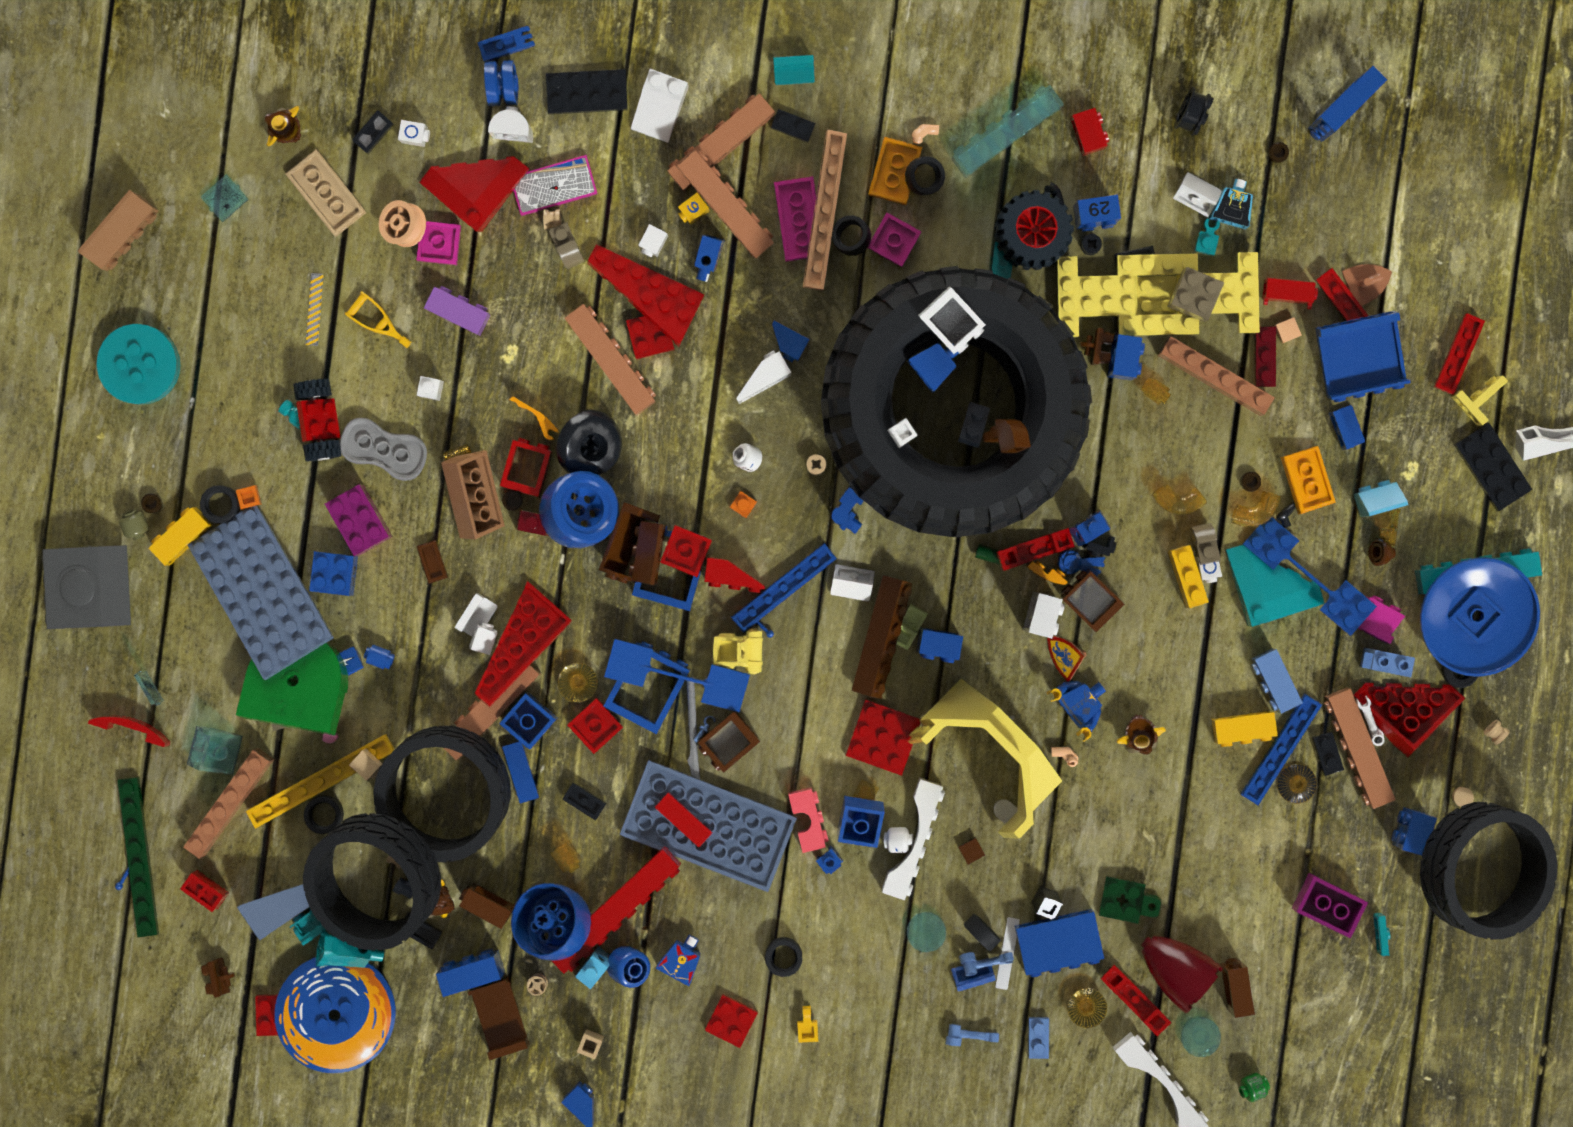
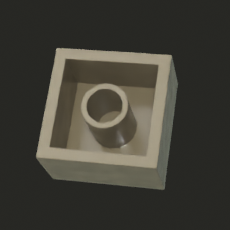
(1196, 294)

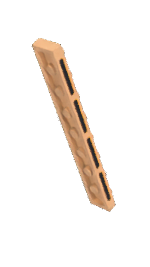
(824, 210)

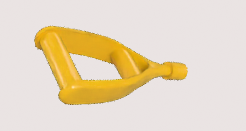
(381, 325)

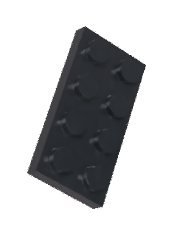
(586, 91)
(1493, 467)

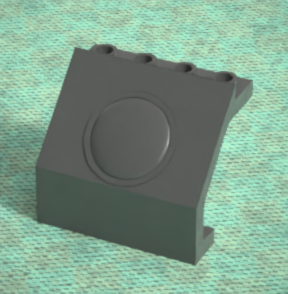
(86, 587)

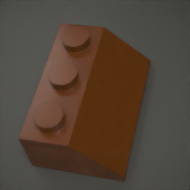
(647, 552)

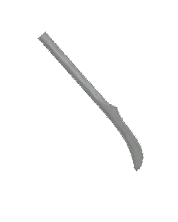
(693, 756)

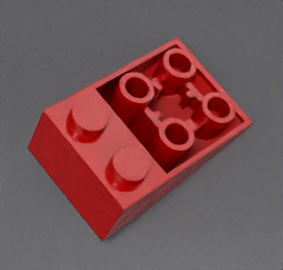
(725, 572)

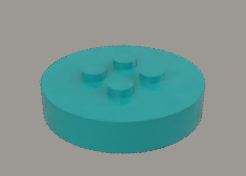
(138, 364)

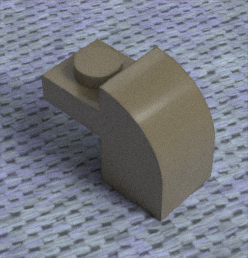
(566, 246)
(1205, 542)

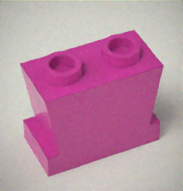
(1382, 621)

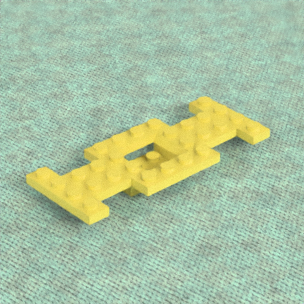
(1143, 301)

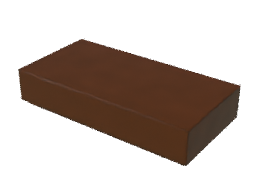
(432, 561)

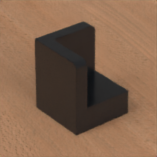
(1046, 902)

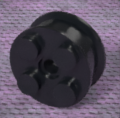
(1193, 111)

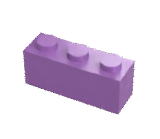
(457, 310)

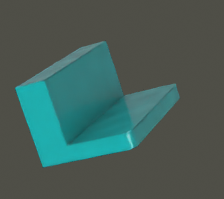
(794, 70)

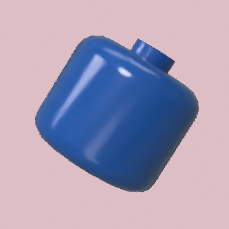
(628, 966)

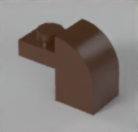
(1010, 434)

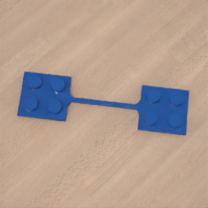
(1344, 607)
(632, 663)

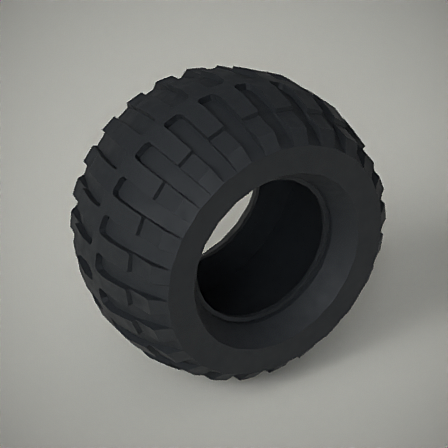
(1047, 387)

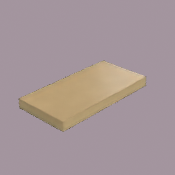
(325, 193)

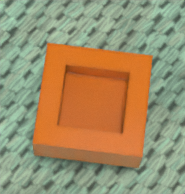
(248, 497)
(743, 504)

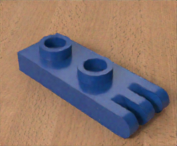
(505, 44)

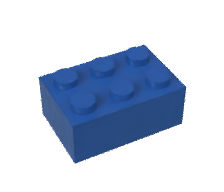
(939, 644)
(470, 972)

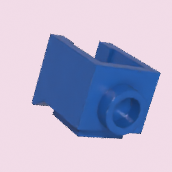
(829, 861)

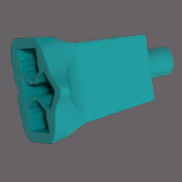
(338, 953)

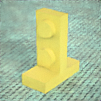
(1472, 405)

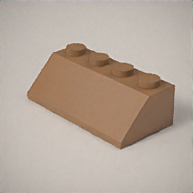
(118, 231)
(473, 494)

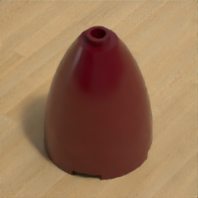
(1179, 970)

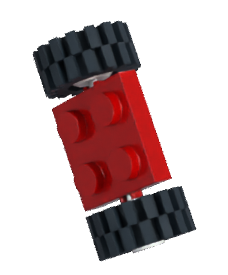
(317, 419)

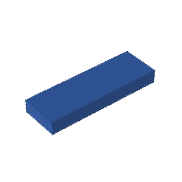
(520, 772)

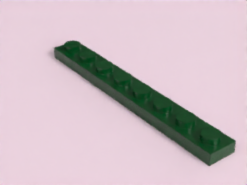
(138, 857)

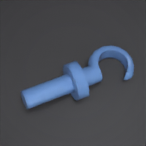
(703, 729)

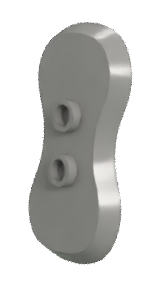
(397, 454)

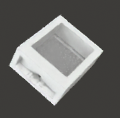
(952, 320)

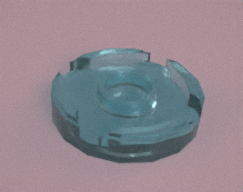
(926, 932)
(1200, 1036)

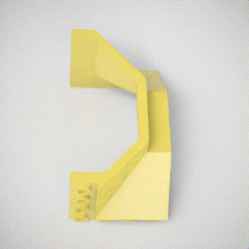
(969, 708)

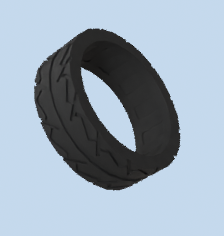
(472, 747)
(1535, 878)
(343, 918)

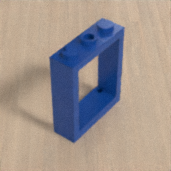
(1346, 104)
(686, 605)
(644, 722)

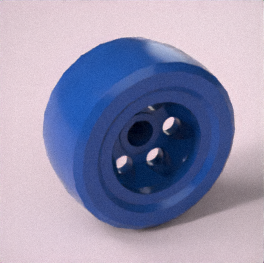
(564, 524)
(530, 923)

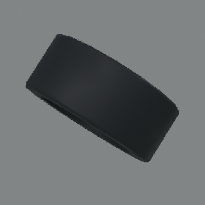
(939, 175)
(841, 225)
(204, 504)
(339, 813)
(982, 932)
(781, 942)

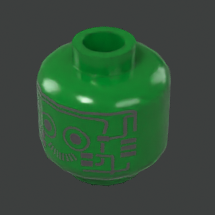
(1254, 1087)

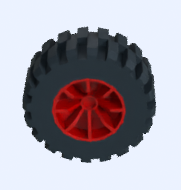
(1033, 230)

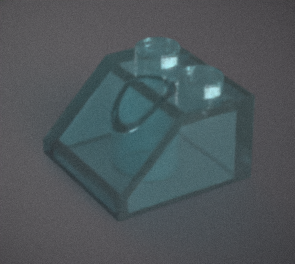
(214, 750)

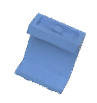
(1387, 662)

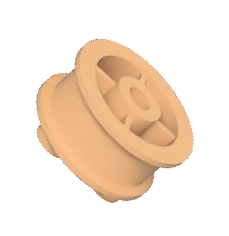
(402, 223)

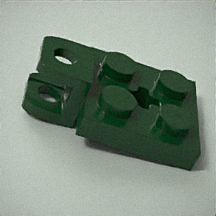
(1137, 900)

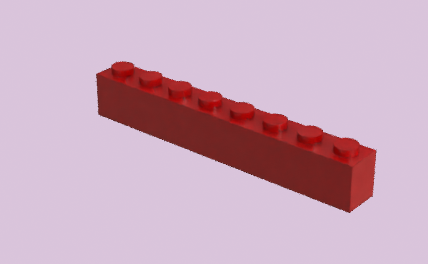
(623, 903)

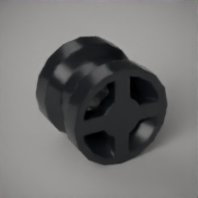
(1088, 247)

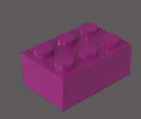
(358, 520)
(1329, 905)

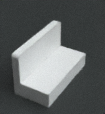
(1197, 194)
(852, 582)
(477, 612)

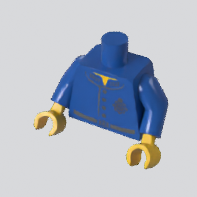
(1080, 704)

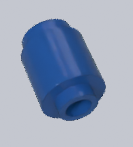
(379, 657)

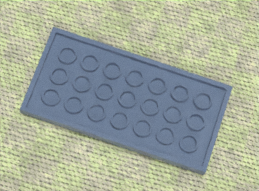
(260, 591)
(745, 835)

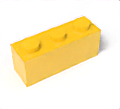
(179, 535)
(1188, 576)
(1244, 728)

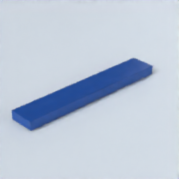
(783, 588)
(1281, 749)

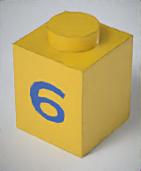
(693, 209)

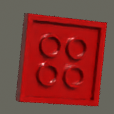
(882, 737)

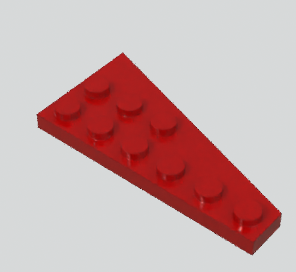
(653, 294)
(527, 634)

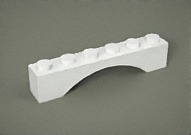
(1540, 441)
(899, 877)
(1135, 1055)

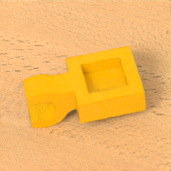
(807, 1028)

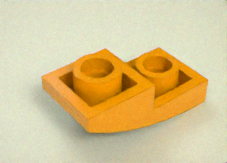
(1052, 575)

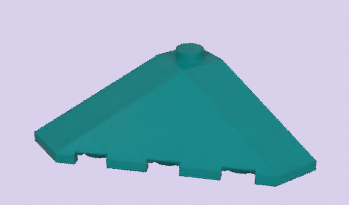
(1268, 592)

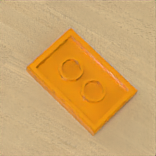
(890, 170)
(1308, 480)

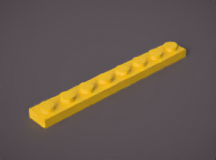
(315, 783)

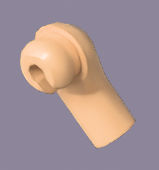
(924, 129)
(1066, 753)

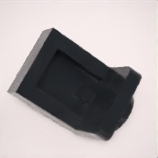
(1096, 550)

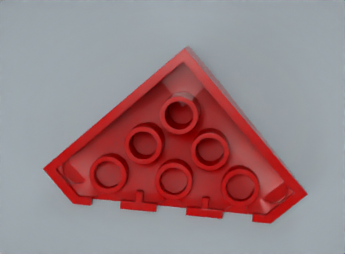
(475, 189)
(1409, 713)

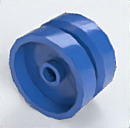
(501, 84)

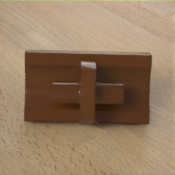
(1098, 356)
(219, 977)

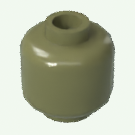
(133, 524)

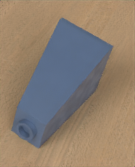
(273, 910)

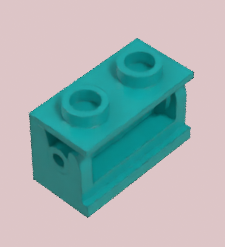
(307, 927)

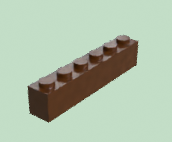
(882, 637)

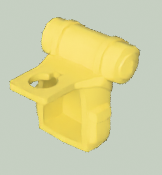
(739, 650)

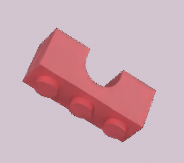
(805, 802)

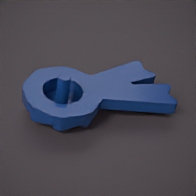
(1071, 562)

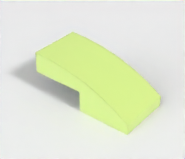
(910, 626)

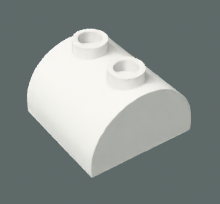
(510, 126)

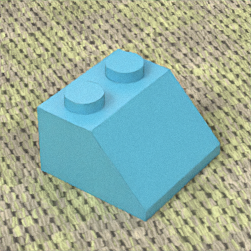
(1379, 499)

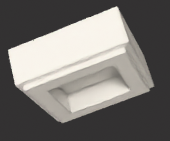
(902, 432)

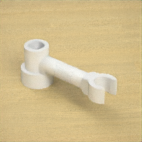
(1373, 730)

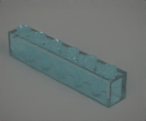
(1007, 131)

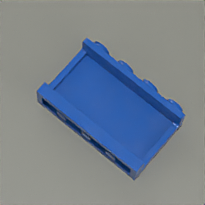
(1059, 943)

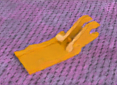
(545, 424)

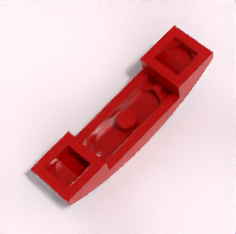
(1035, 549)
(153, 735)
(1136, 1000)

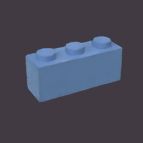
(1276, 681)

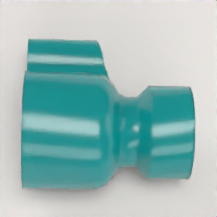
(288, 409)

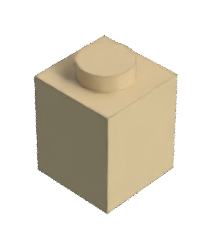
(366, 765)
(590, 1044)

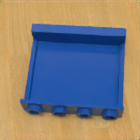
(1361, 356)

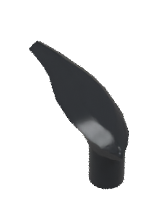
(1055, 191)
(1284, 513)

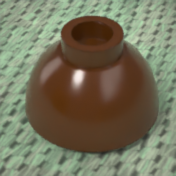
(1381, 552)

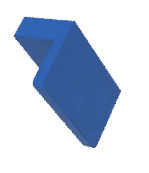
(1346, 427)

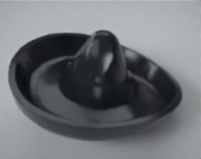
(589, 443)

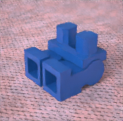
(843, 515)

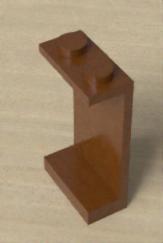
(622, 541)
(500, 1018)

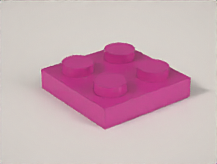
(894, 239)
(439, 243)

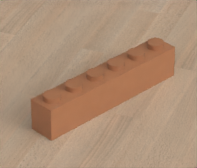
(727, 135)
(725, 204)
(610, 359)
(1216, 376)
(482, 716)
(1359, 748)
(228, 803)

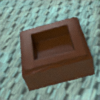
(971, 851)

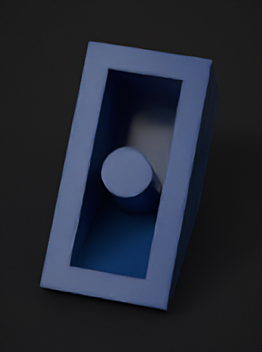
(789, 342)
(581, 1103)

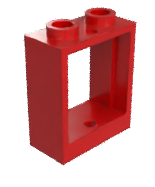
(541, 448)

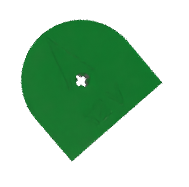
(310, 704)

